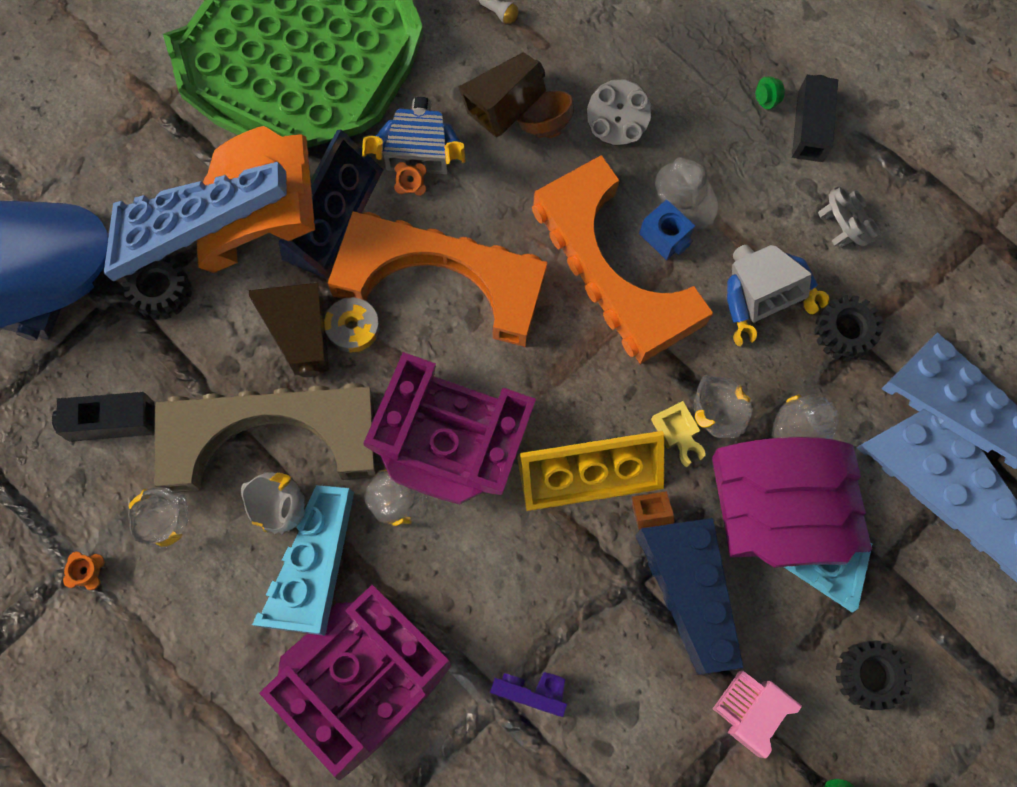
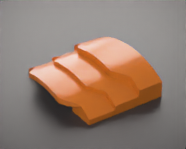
(286, 218)

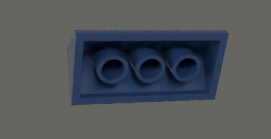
(338, 188)

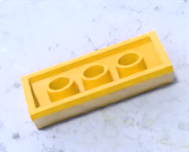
(592, 470)

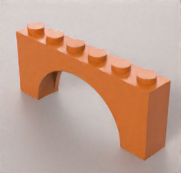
(381, 247)
(642, 317)

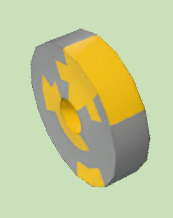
(351, 339)

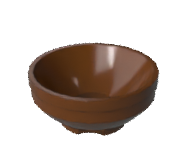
(548, 114)

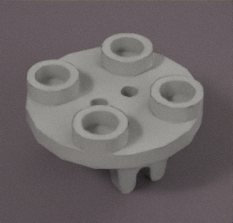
(634, 113)
(851, 217)

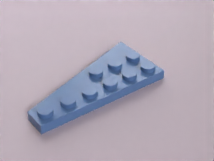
(184, 214)
(959, 396)
(952, 482)

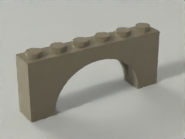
(194, 429)

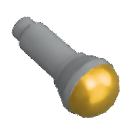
(504, 10)

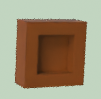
(652, 510)

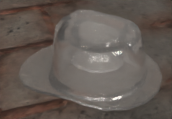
(688, 189)

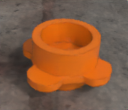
(417, 172)
(73, 575)

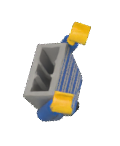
(415, 138)
(766, 284)

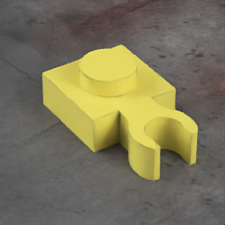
(679, 430)

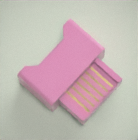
(755, 711)

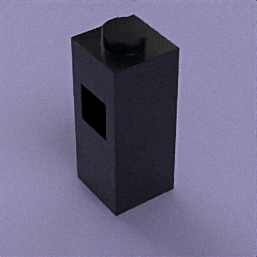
(815, 118)
(104, 416)

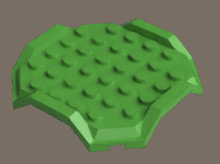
(295, 63)

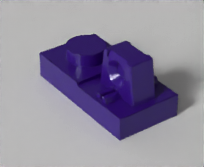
(546, 696)

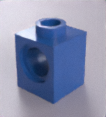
(667, 217)

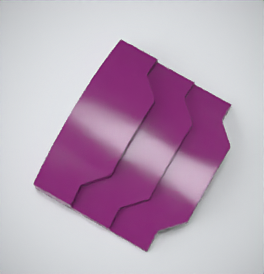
(446, 435)
(792, 501)
(355, 682)

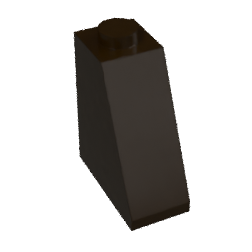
(504, 92)
(297, 325)

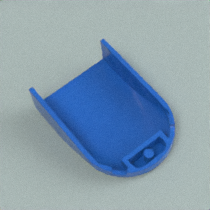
(47, 257)

